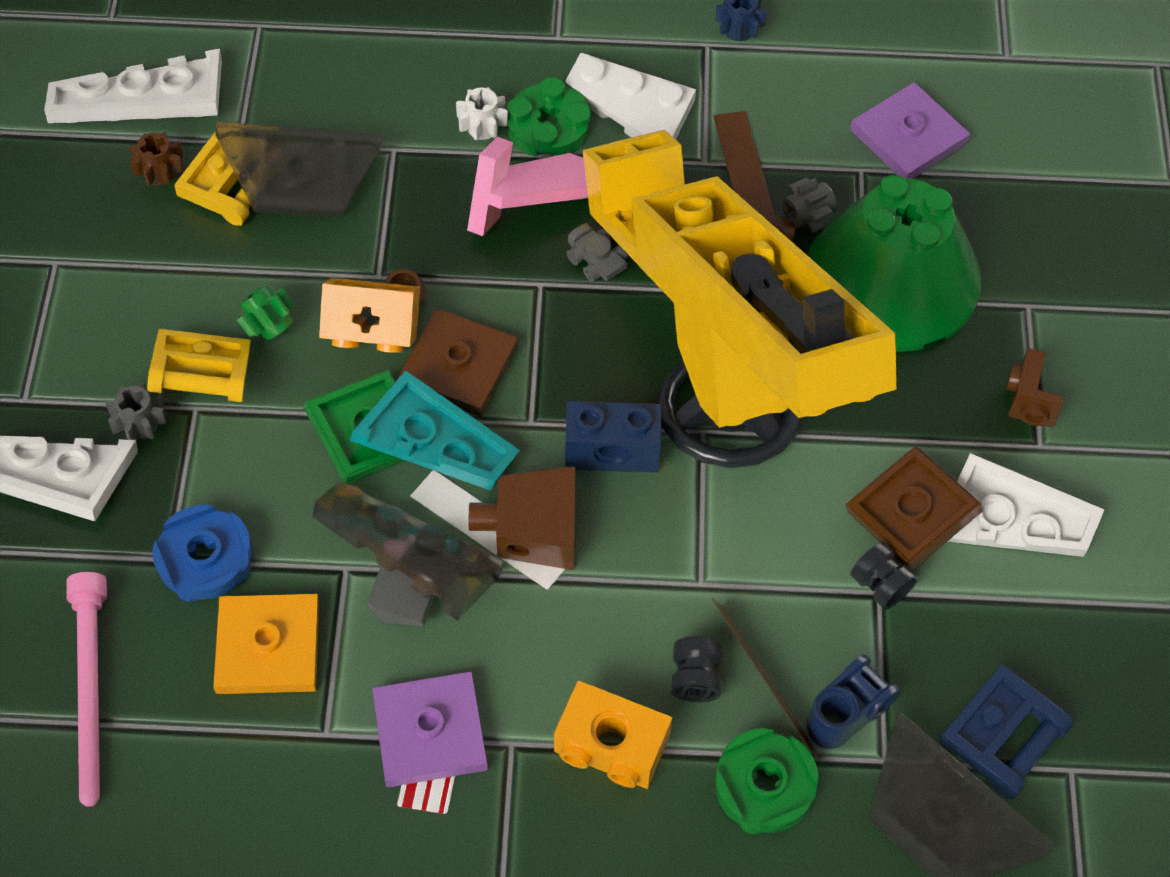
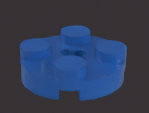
(210, 577)

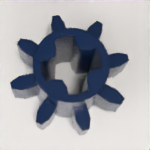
(740, 18)

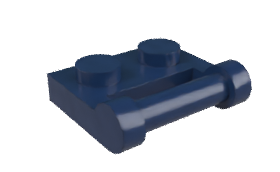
(993, 719)

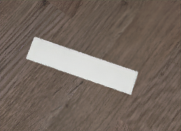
(452, 505)

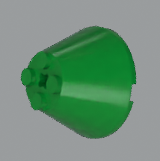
(904, 260)

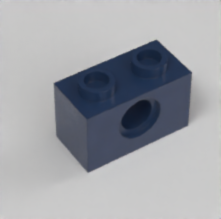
(613, 436)

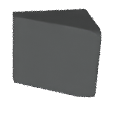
(395, 600)

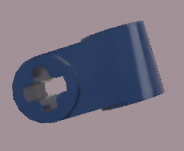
(854, 696)

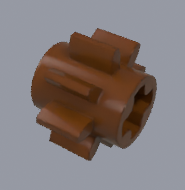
(156, 158)

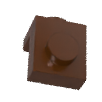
(1027, 402)

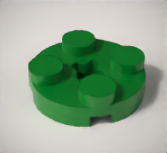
(553, 100)
(775, 754)

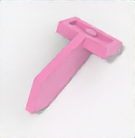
(521, 184)

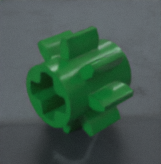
(266, 312)

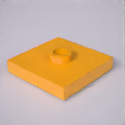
(267, 644)

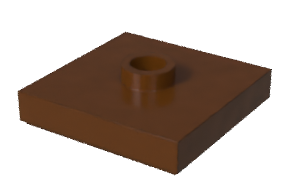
(461, 360)
(914, 508)

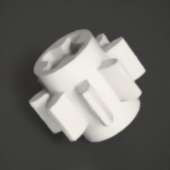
(482, 113)

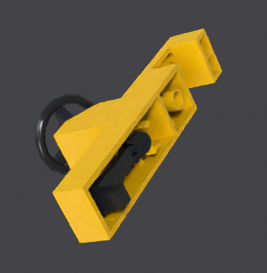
(751, 309)

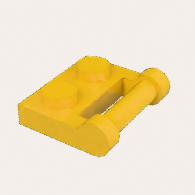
(209, 181)
(184, 353)

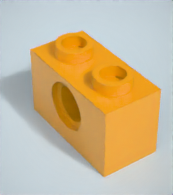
(597, 712)

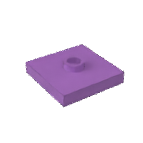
(910, 131)
(429, 729)

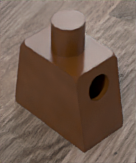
(531, 517)

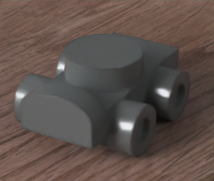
(597, 252)

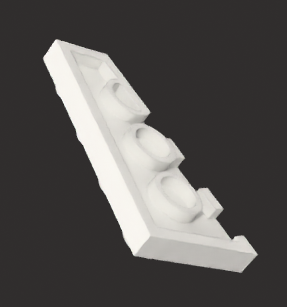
(137, 93)

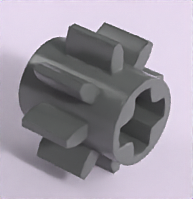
(809, 204)
(136, 412)

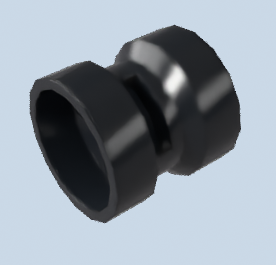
(884, 575)
(696, 670)

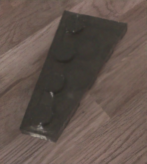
(422, 551)

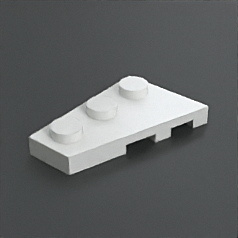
(631, 97)
(63, 476)
(1024, 512)

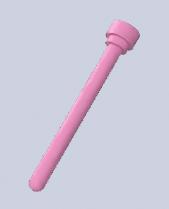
(86, 594)

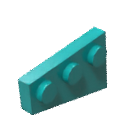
(435, 434)

